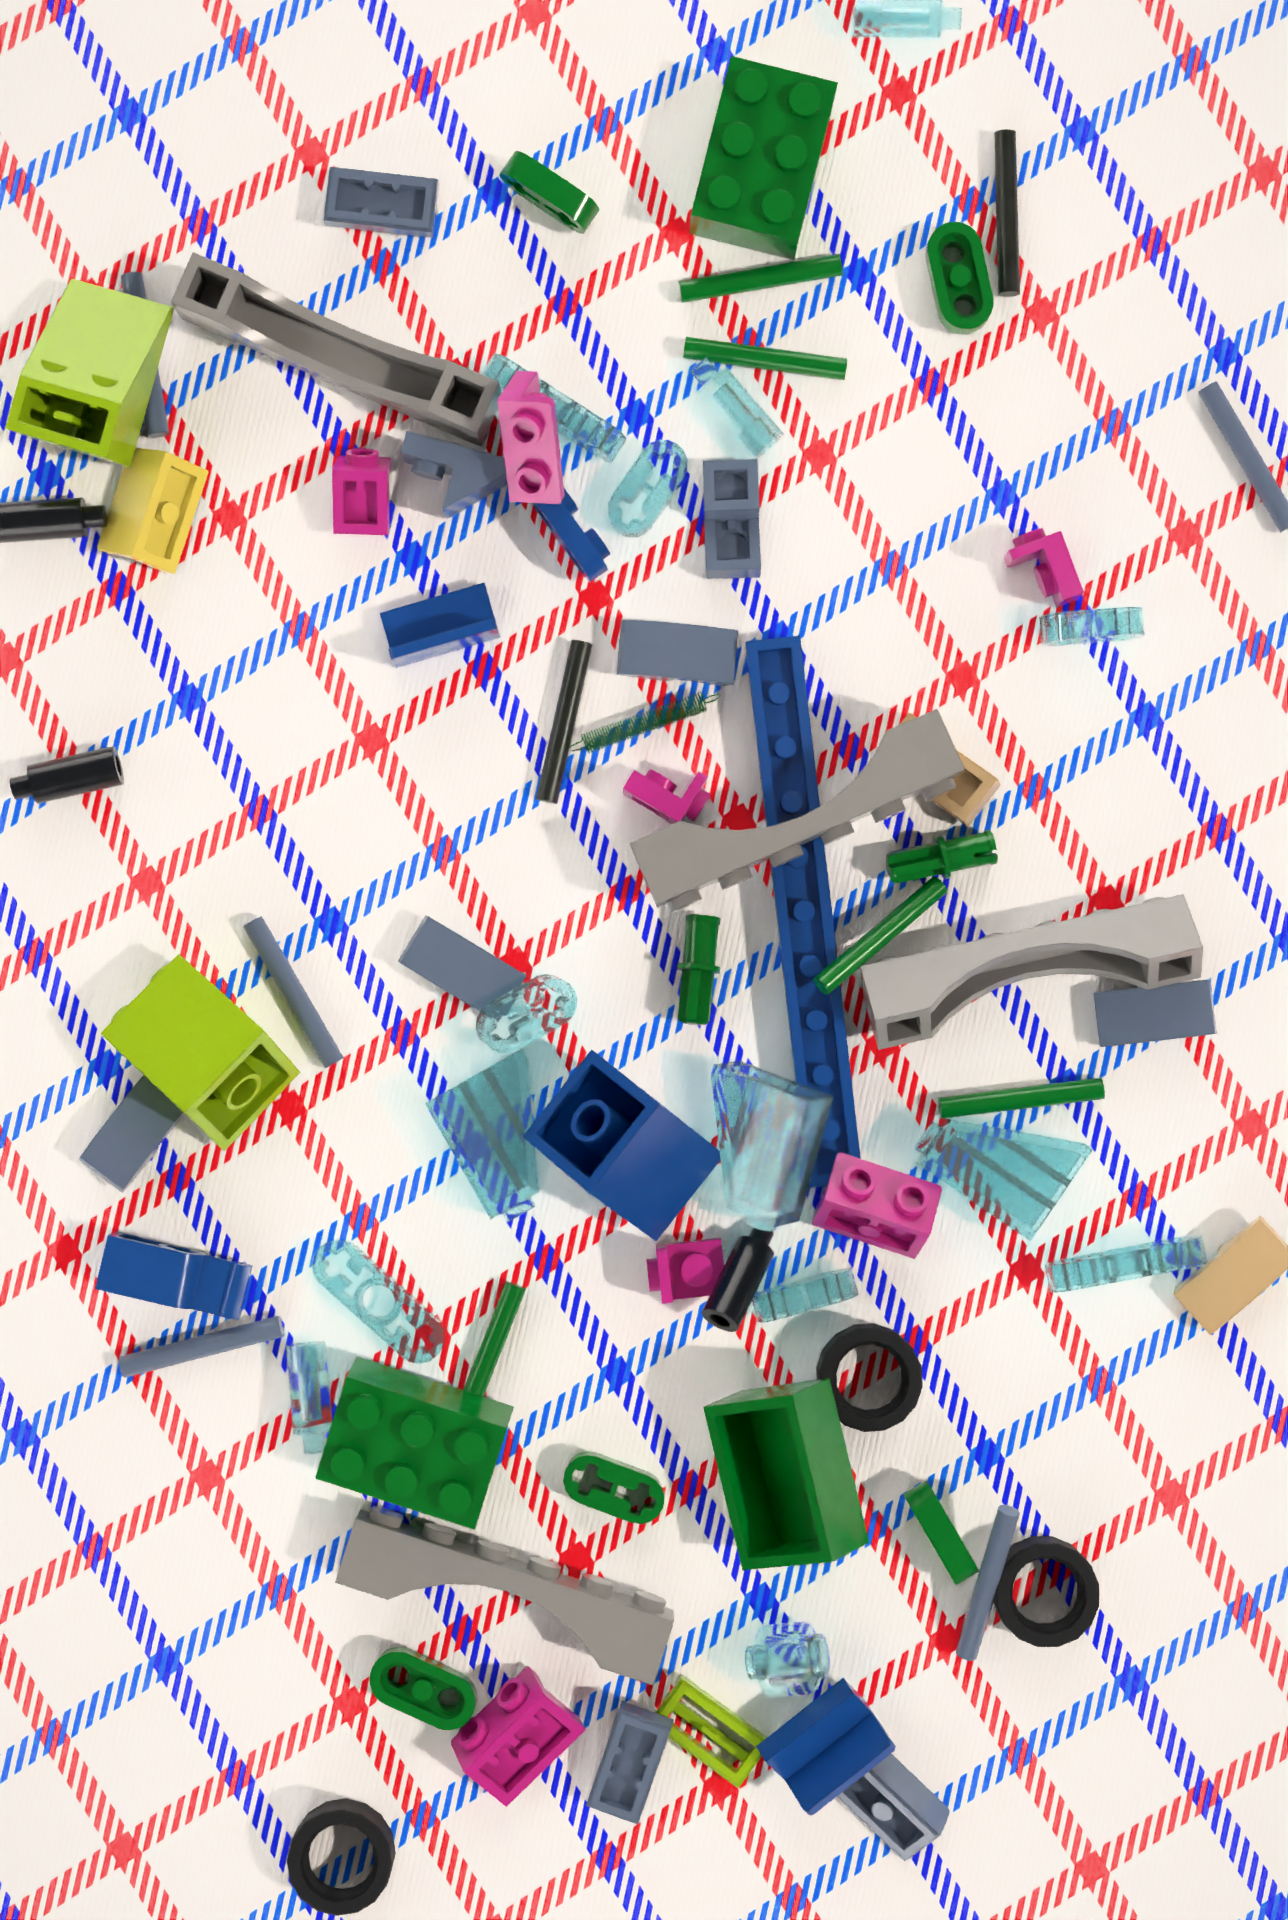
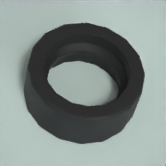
(911, 1376)
(1084, 1608)
(330, 1898)

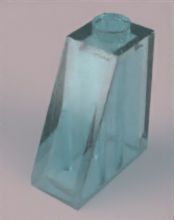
(485, 1130)
(766, 1141)
(1002, 1169)

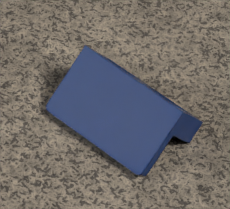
(439, 625)
(827, 1746)

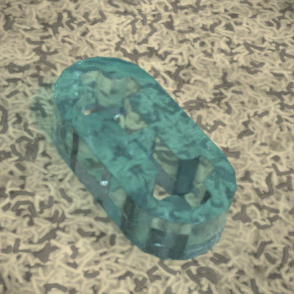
(636, 481)
(1092, 626)
(532, 1024)
(805, 1295)

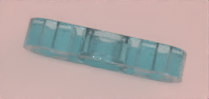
(572, 418)
(1125, 1263)
(356, 1264)

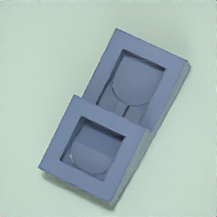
(731, 518)
(677, 652)
(458, 965)
(1155, 1013)
(131, 1135)

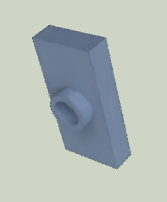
(381, 202)
(629, 1762)

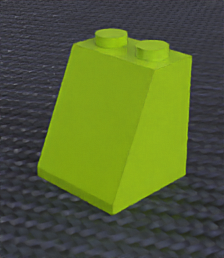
(201, 1051)

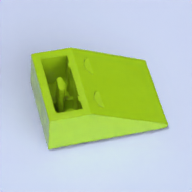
(92, 373)

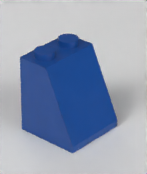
(622, 1146)

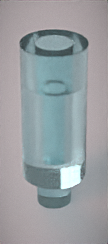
(904, 18)
(736, 409)
(309, 1393)

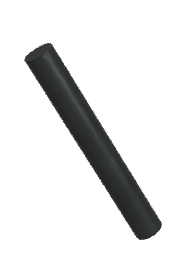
(1007, 213)
(564, 721)

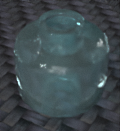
(788, 1659)

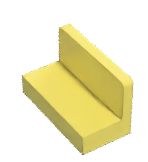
(153, 509)

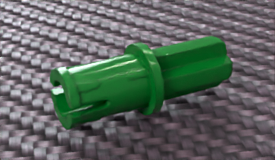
(941, 857)
(698, 969)

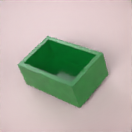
(762, 157)
(414, 1442)
(786, 1475)

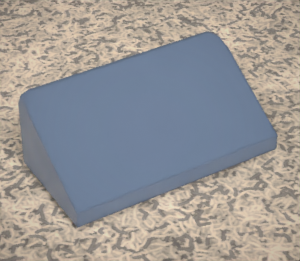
(897, 1807)

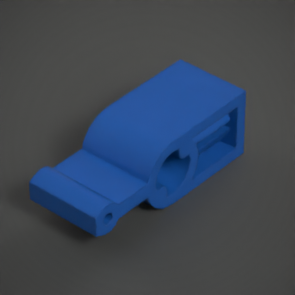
(173, 1275)

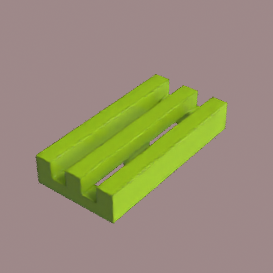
(749, 1759)

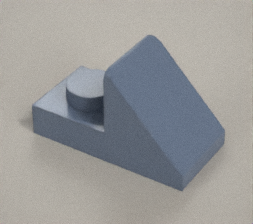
(471, 471)

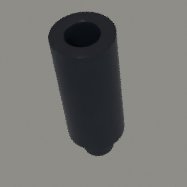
(49, 519)
(70, 776)
(739, 1280)

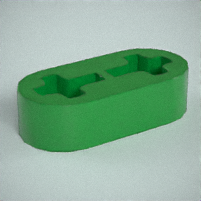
(549, 192)
(607, 1499)
(941, 1532)

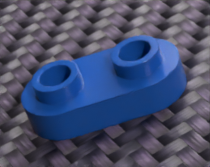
(583, 548)

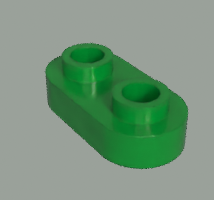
(959, 280)
(420, 1693)

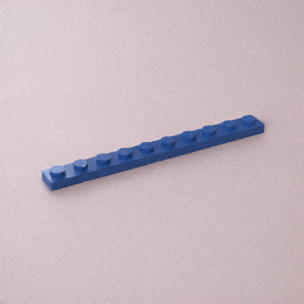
(802, 890)

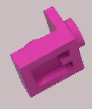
(361, 493)
(1056, 571)
(657, 795)
(685, 1269)

